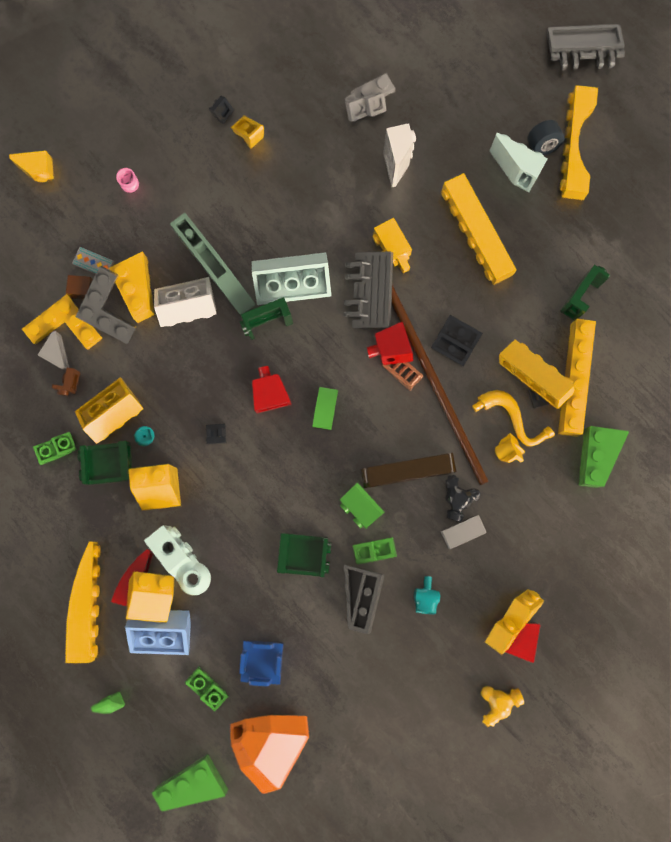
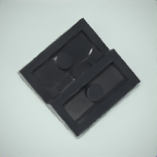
(456, 340)

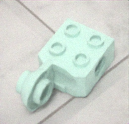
(180, 561)

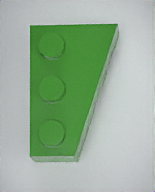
(599, 454)
(191, 785)

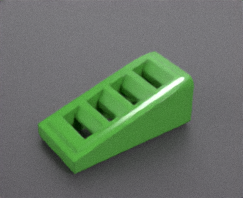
(109, 704)

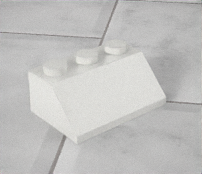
(398, 151)
(184, 302)

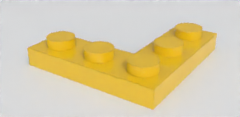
(60, 312)

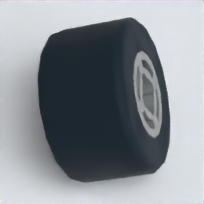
(546, 137)

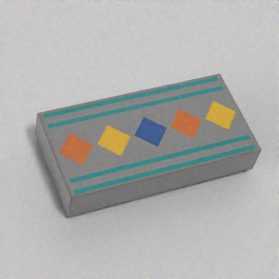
(91, 261)

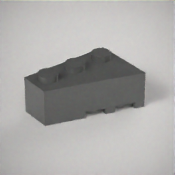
(362, 594)

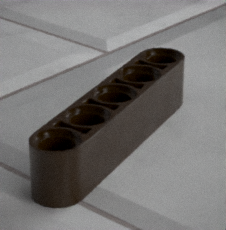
(408, 470)

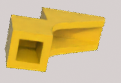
(515, 619)

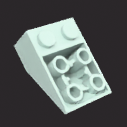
(517, 161)

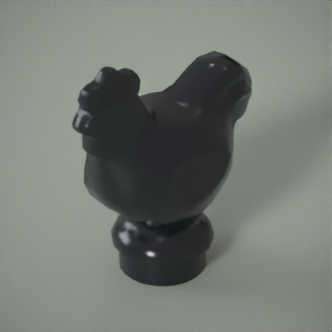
(459, 498)

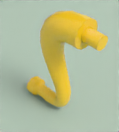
(504, 399)

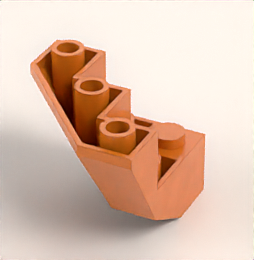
(268, 748)

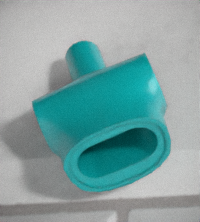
(425, 598)

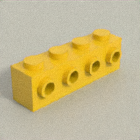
(536, 373)

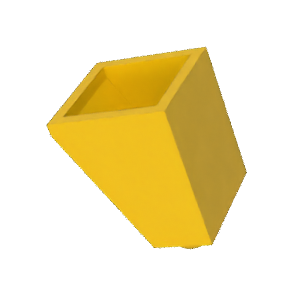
(155, 486)

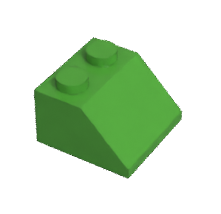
(361, 506)

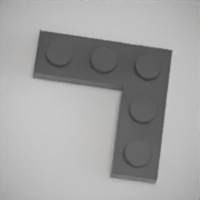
(92, 309)

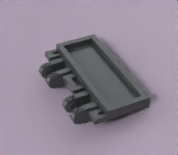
(588, 41)
(374, 290)

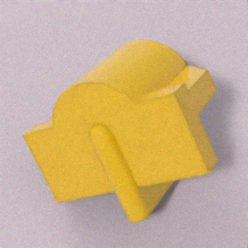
(509, 449)

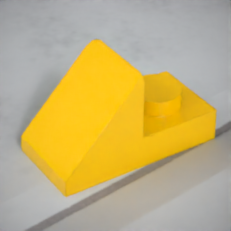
(249, 130)

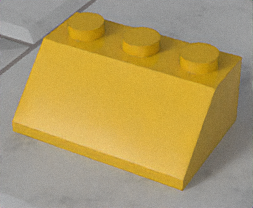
(108, 410)

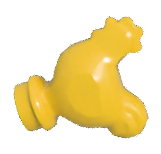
(500, 703)

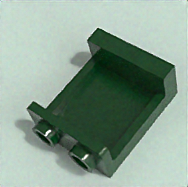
(574, 307)
(265, 314)
(105, 463)
(303, 555)

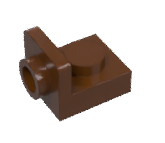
(70, 381)

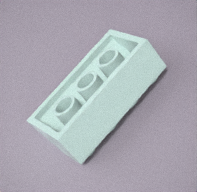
(291, 278)

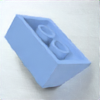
(160, 637)

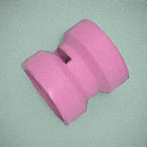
(127, 176)

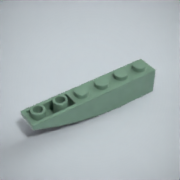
(212, 263)

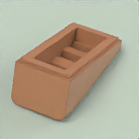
(409, 385)

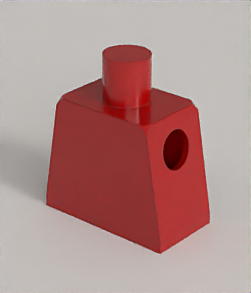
(392, 345)
(269, 391)
(525, 643)

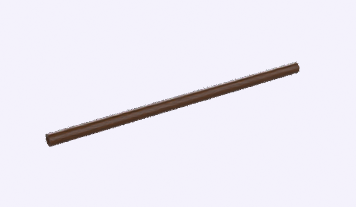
(438, 389)

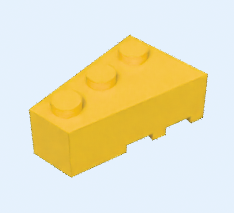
(135, 286)

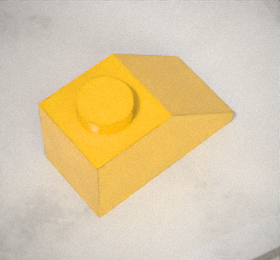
(35, 164)

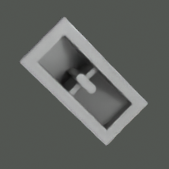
(54, 351)

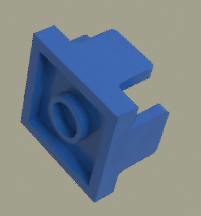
(261, 663)

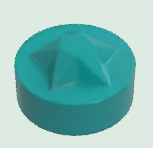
(144, 436)

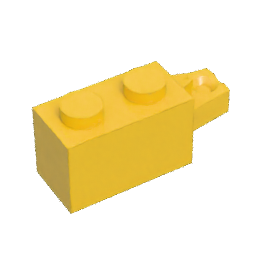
(391, 239)

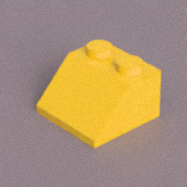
(149, 597)

